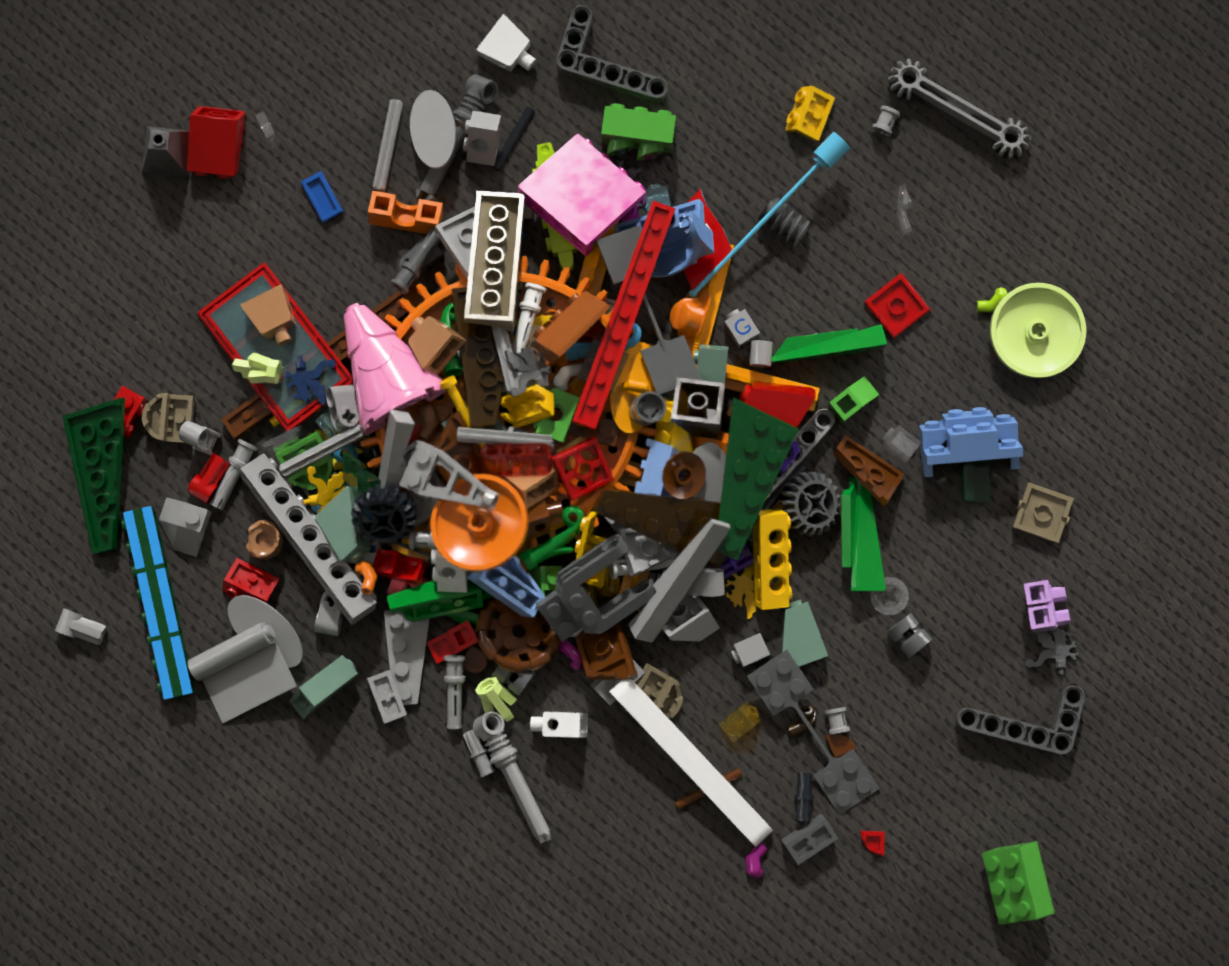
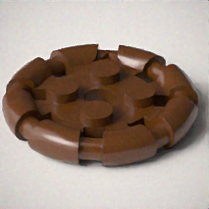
(515, 646)

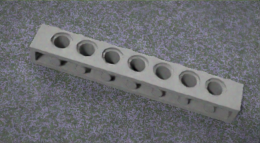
(263, 468)

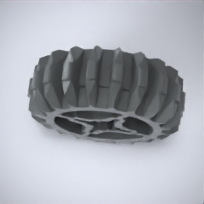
(819, 502)

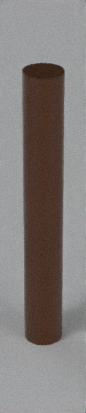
(699, 794)

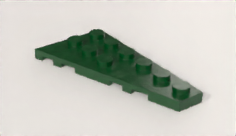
(96, 456)
(752, 462)

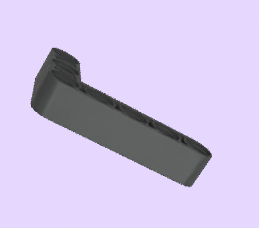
(603, 67)
(1026, 729)

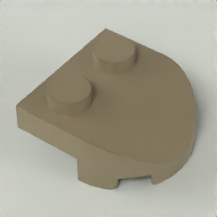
(166, 415)
(661, 690)

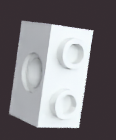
(448, 577)

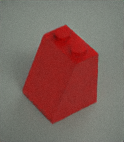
(215, 141)
(779, 400)

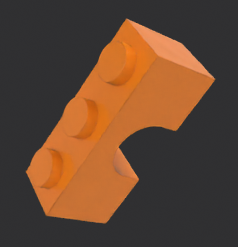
(389, 212)

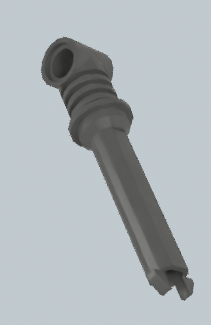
(479, 92)

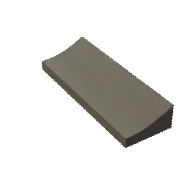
(495, 259)

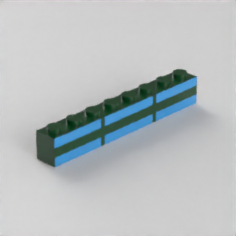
(159, 603)

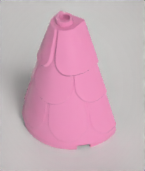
(383, 369)

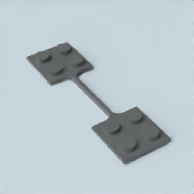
(668, 357)
(781, 686)

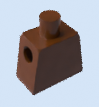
(539, 518)

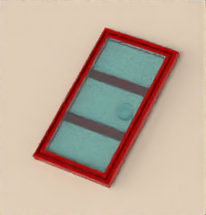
(241, 338)

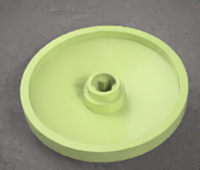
(1038, 330)

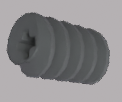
(786, 222)

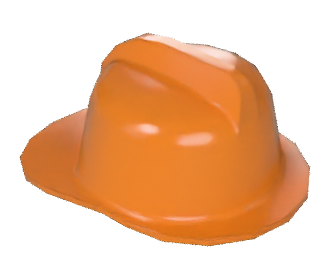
(689, 314)

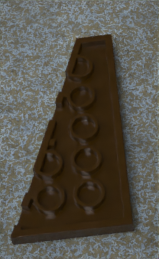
(479, 364)
(660, 517)

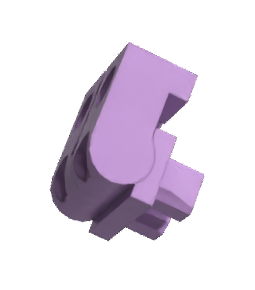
(1041, 606)

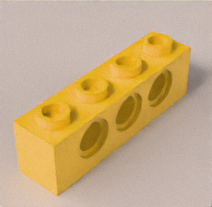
(763, 549)

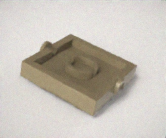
(1042, 512)

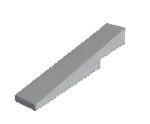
(396, 440)
(677, 580)

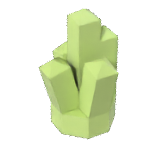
(259, 369)
(494, 693)

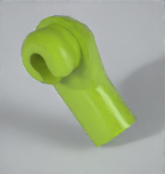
(989, 306)

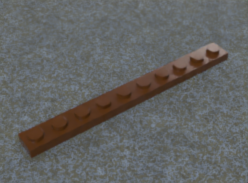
(255, 410)

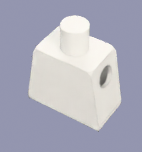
(506, 46)
(568, 724)

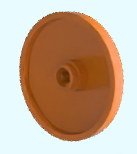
(478, 537)

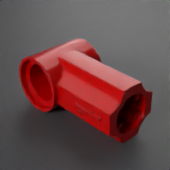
(207, 481)

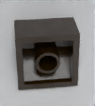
(698, 406)

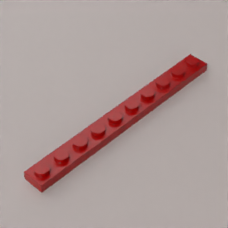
(623, 315)

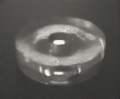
(267, 129)

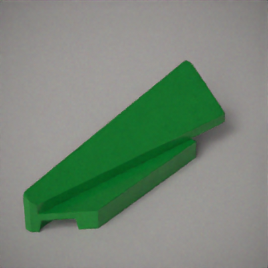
(861, 540)

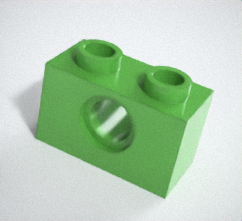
(559, 430)

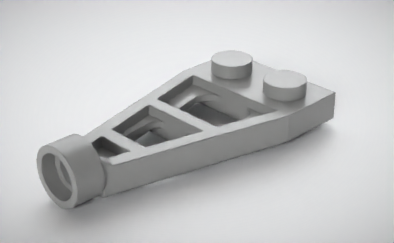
(422, 466)

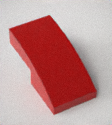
(399, 567)
(452, 641)

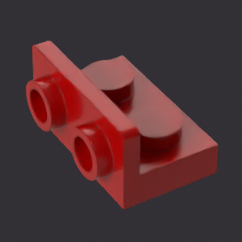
(133, 409)
(249, 581)

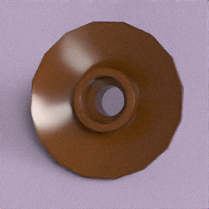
(690, 482)

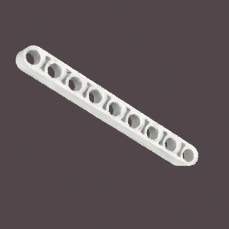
(691, 761)

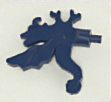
(305, 378)

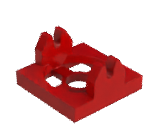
(604, 477)

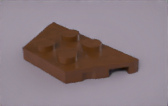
(464, 453)
(606, 654)

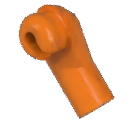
(370, 577)

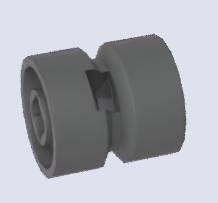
(647, 408)
(915, 641)
(515, 686)

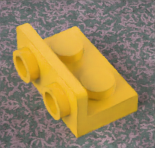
(810, 112)

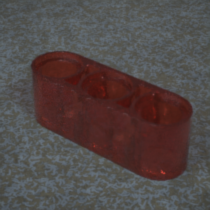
(516, 459)

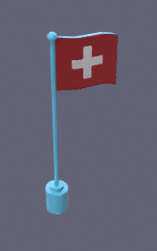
(707, 266)

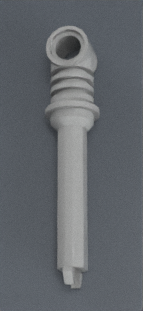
(505, 758)

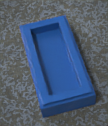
(322, 197)

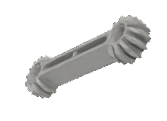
(959, 108)

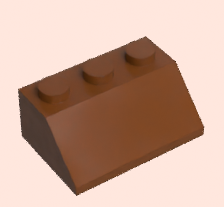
(568, 325)

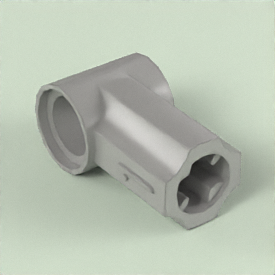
(760, 354)
(77, 626)

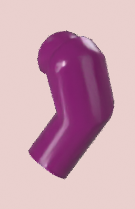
(573, 653)
(752, 860)

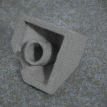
(184, 525)
(690, 621)

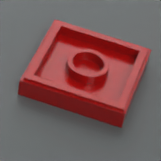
(897, 306)

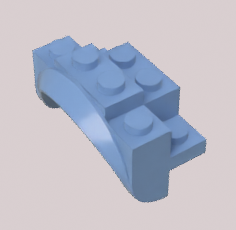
(685, 239)
(969, 438)

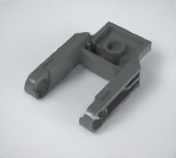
(572, 608)

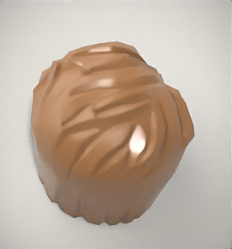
(264, 540)

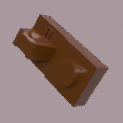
(606, 432)

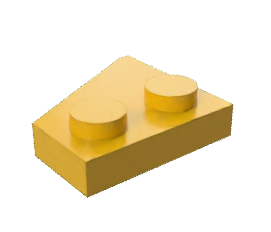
(672, 434)

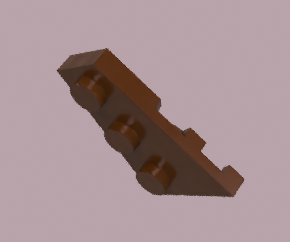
(869, 469)

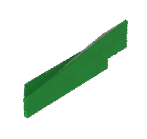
(830, 344)
(426, 602)

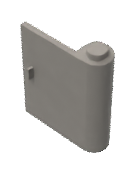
(243, 671)

